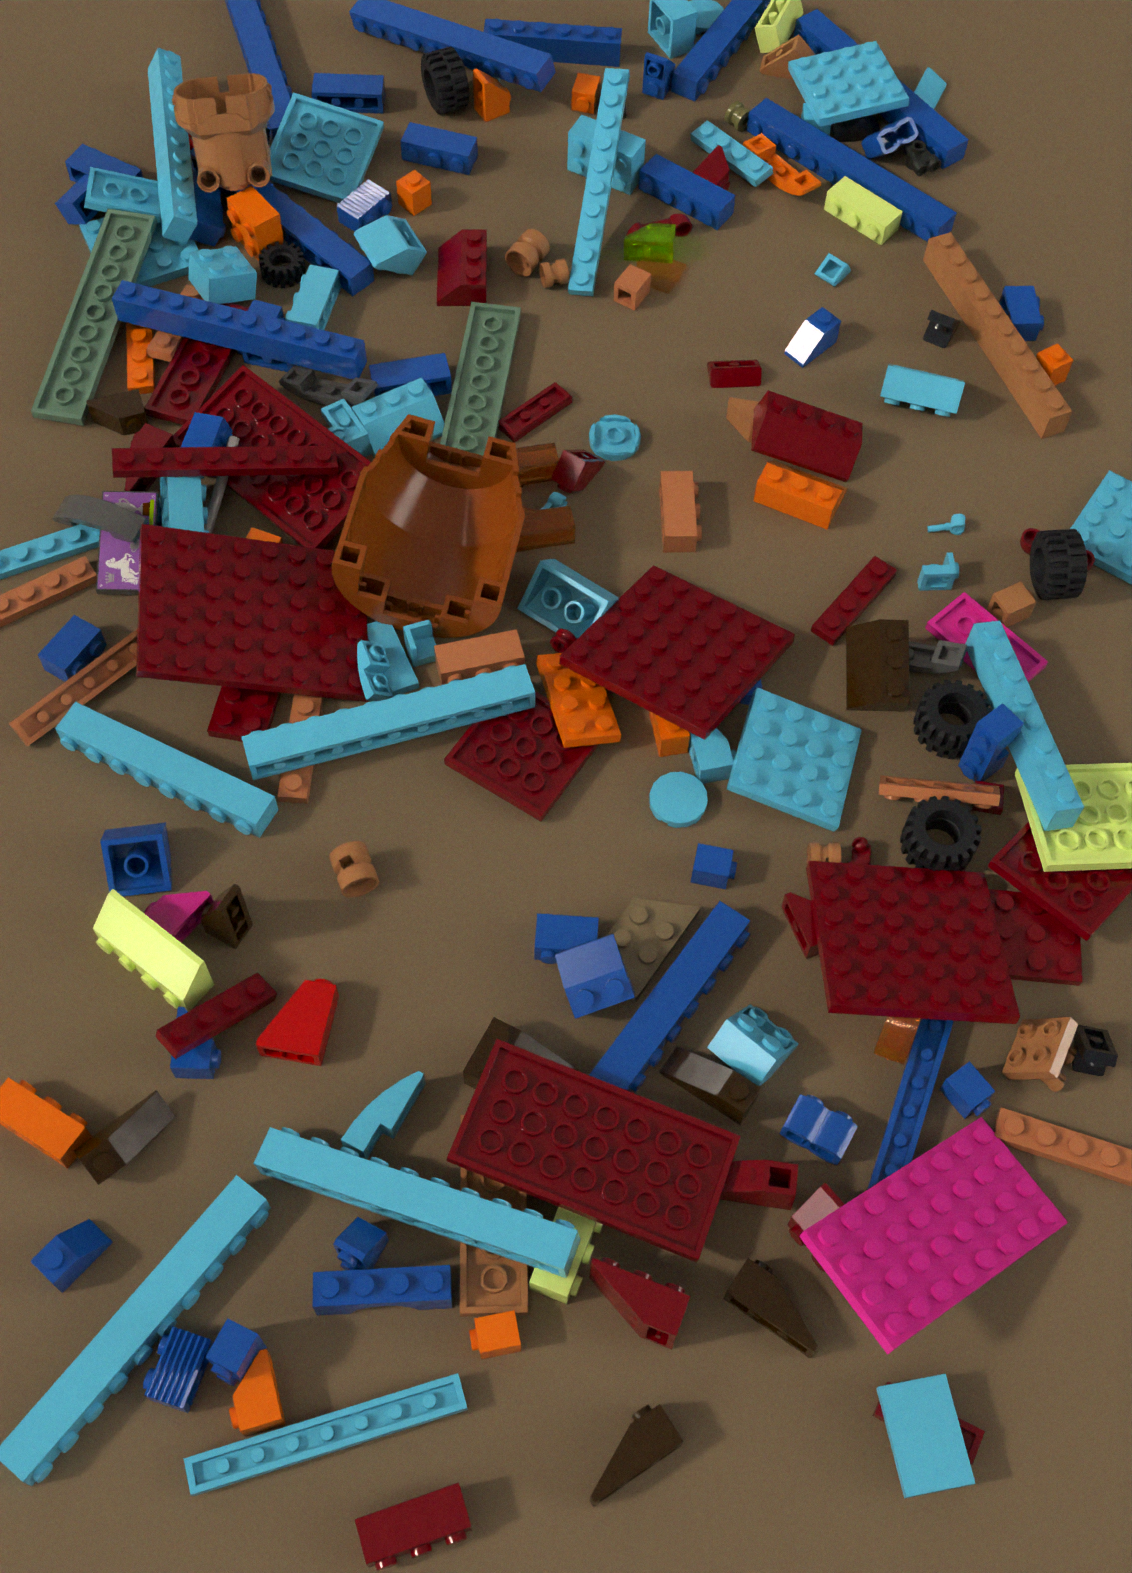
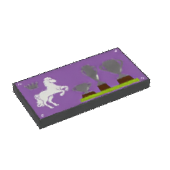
(120, 559)

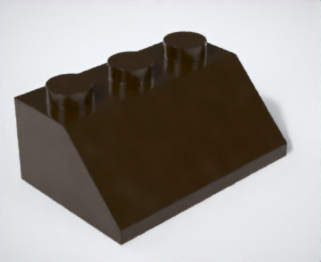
(878, 666)

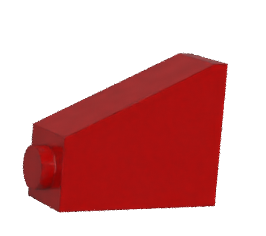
(302, 1025)

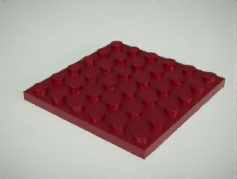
(677, 651)
(909, 943)

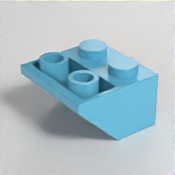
(391, 245)
(752, 1044)

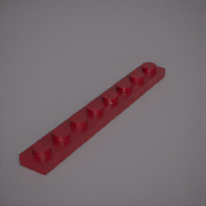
(224, 461)

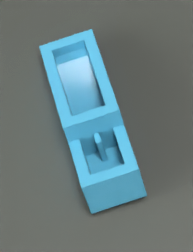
(383, 1115)

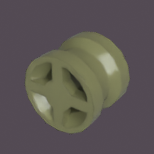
(737, 115)

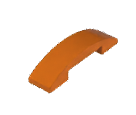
(783, 175)

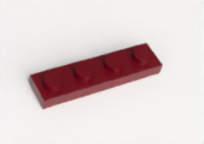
(853, 600)
(215, 1015)

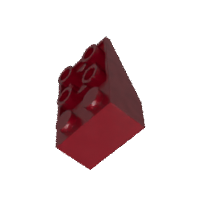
(646, 1306)

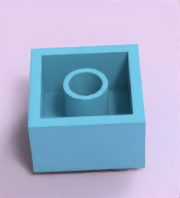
(672, 25)
(222, 275)

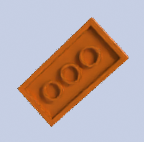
(577, 704)

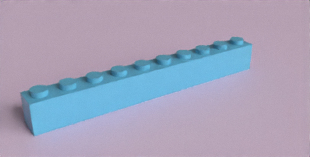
(171, 150)
(388, 721)
(418, 1201)
(132, 1331)

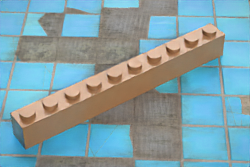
(997, 336)

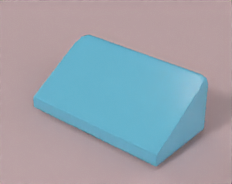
(930, 87)

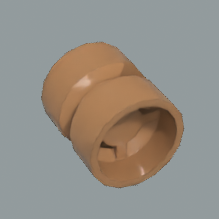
(527, 252)
(354, 869)

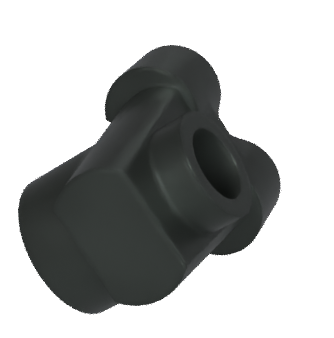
(919, 158)

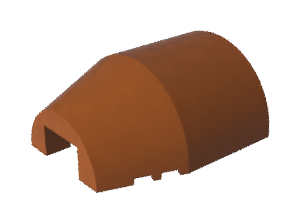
(431, 533)

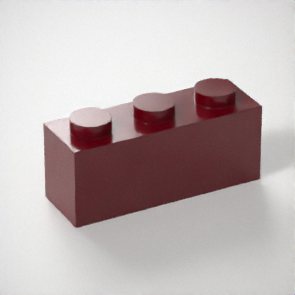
(413, 1527)

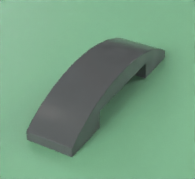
(324, 392)
(100, 515)
(936, 659)

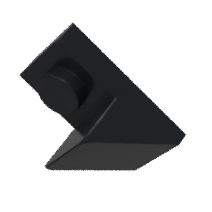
(940, 329)
(1093, 1050)

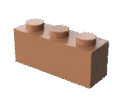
(679, 511)
(478, 655)

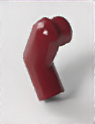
(861, 851)

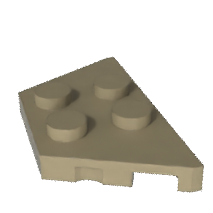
(648, 935)

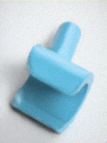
(555, 500)
(956, 525)

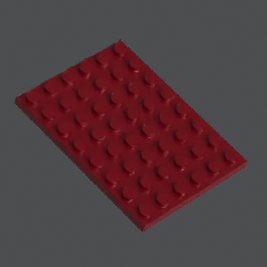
(245, 615)

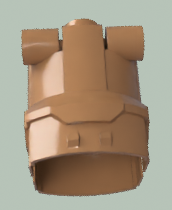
(227, 129)

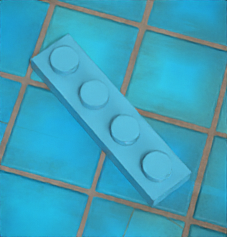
(738, 157)

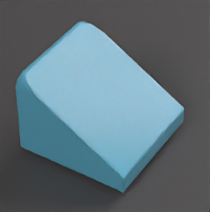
(832, 270)

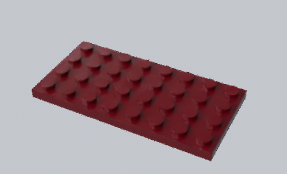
(302, 506)
(595, 1150)

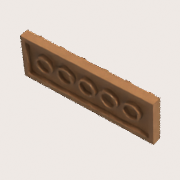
(488, 1280)

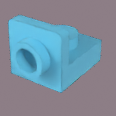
(939, 576)

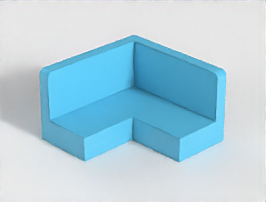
(347, 426)

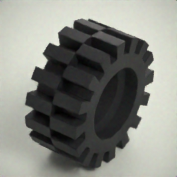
(282, 254)

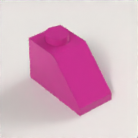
(179, 912)

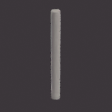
(218, 492)

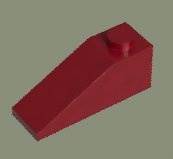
(148, 438)

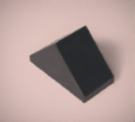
(855, 129)

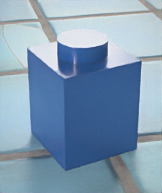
(713, 866)
(968, 1091)

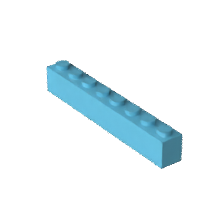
(1034, 748)
(167, 770)

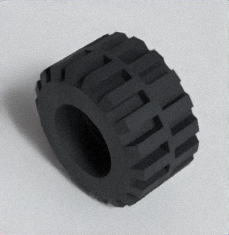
(445, 80)
(1058, 564)
(949, 699)
(944, 816)

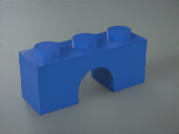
(987, 744)

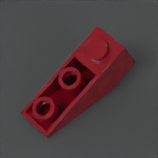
(761, 1183)

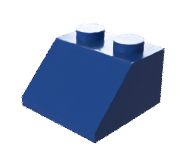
(137, 859)
(594, 976)

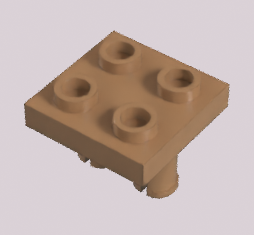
(1041, 1051)

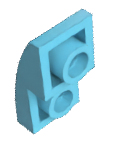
(371, 667)

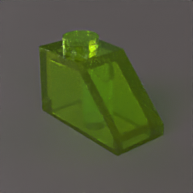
(651, 243)

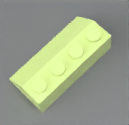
(151, 952)

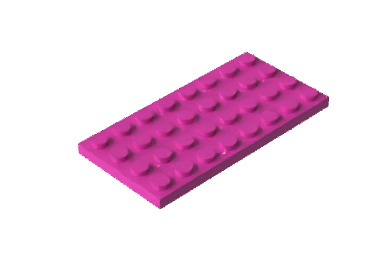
(932, 1233)

